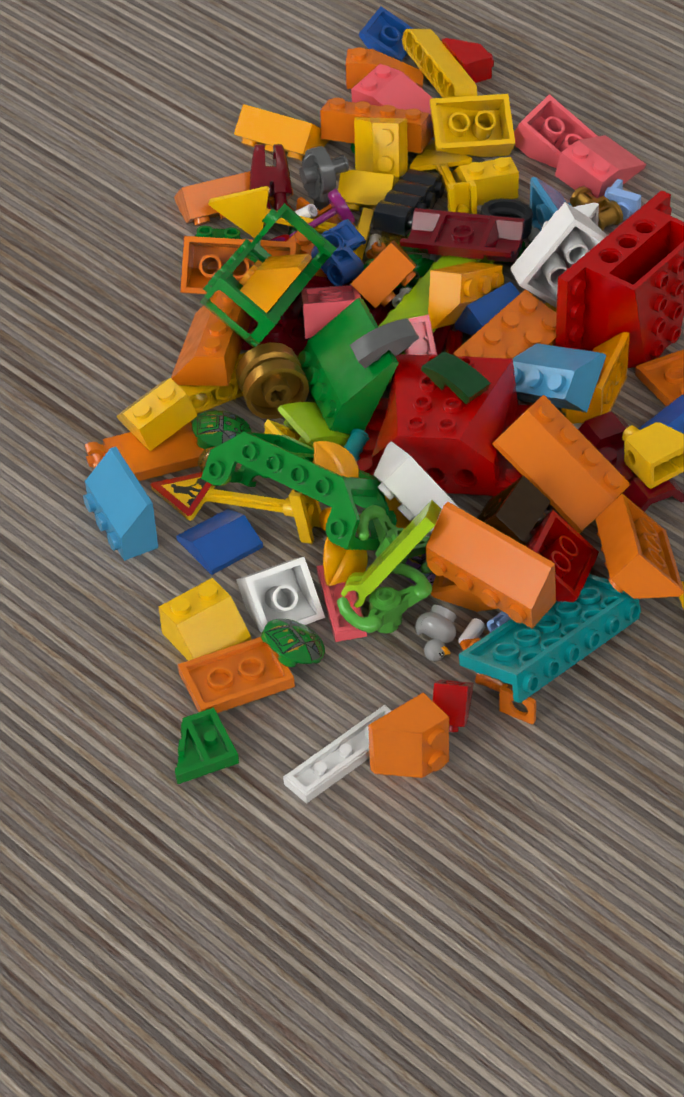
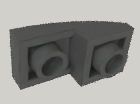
(392, 336)

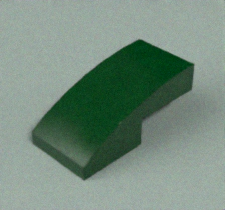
(456, 374)

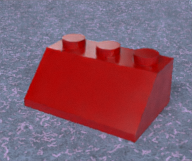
(568, 551)

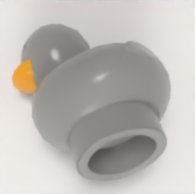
(438, 626)

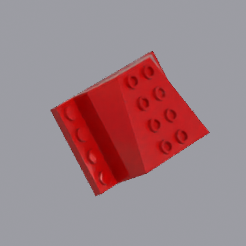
(628, 286)
(442, 431)

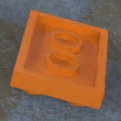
(235, 676)

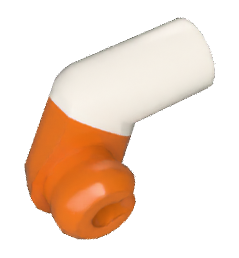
(373, 247)
(471, 633)

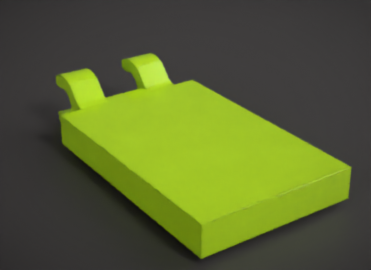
(392, 555)

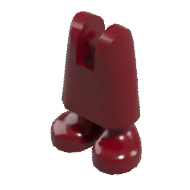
(275, 177)

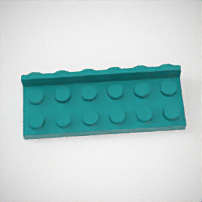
(556, 643)

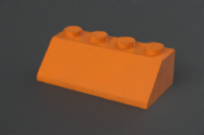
(339, 116)
(194, 199)
(207, 255)
(211, 346)
(561, 463)
(637, 552)
(491, 566)

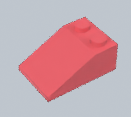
(392, 88)
(549, 132)
(596, 164)
(323, 305)

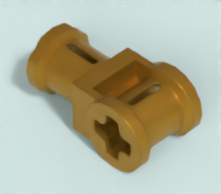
(609, 211)

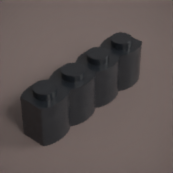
(414, 191)

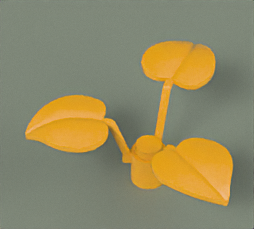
(337, 561)

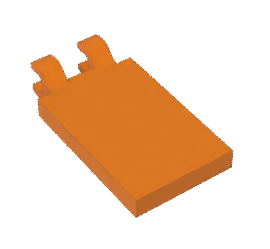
(664, 376)
(172, 455)

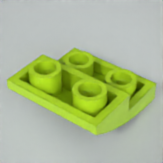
(309, 423)

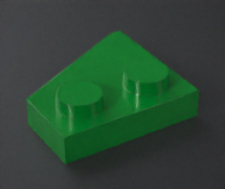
(203, 746)

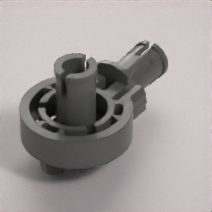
(319, 174)

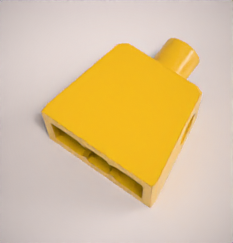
(654, 453)

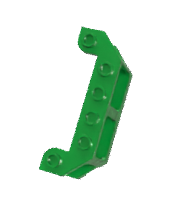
(228, 284)
(293, 465)

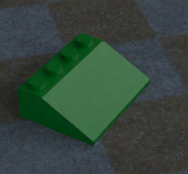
(336, 379)

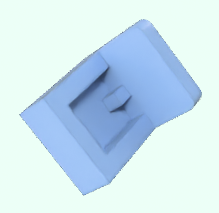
(628, 201)

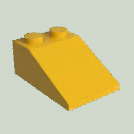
(473, 125)

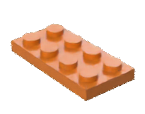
(513, 330)

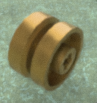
(270, 378)

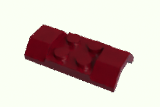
(465, 235)
(606, 436)

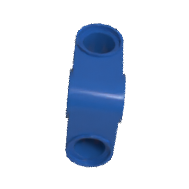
(343, 263)

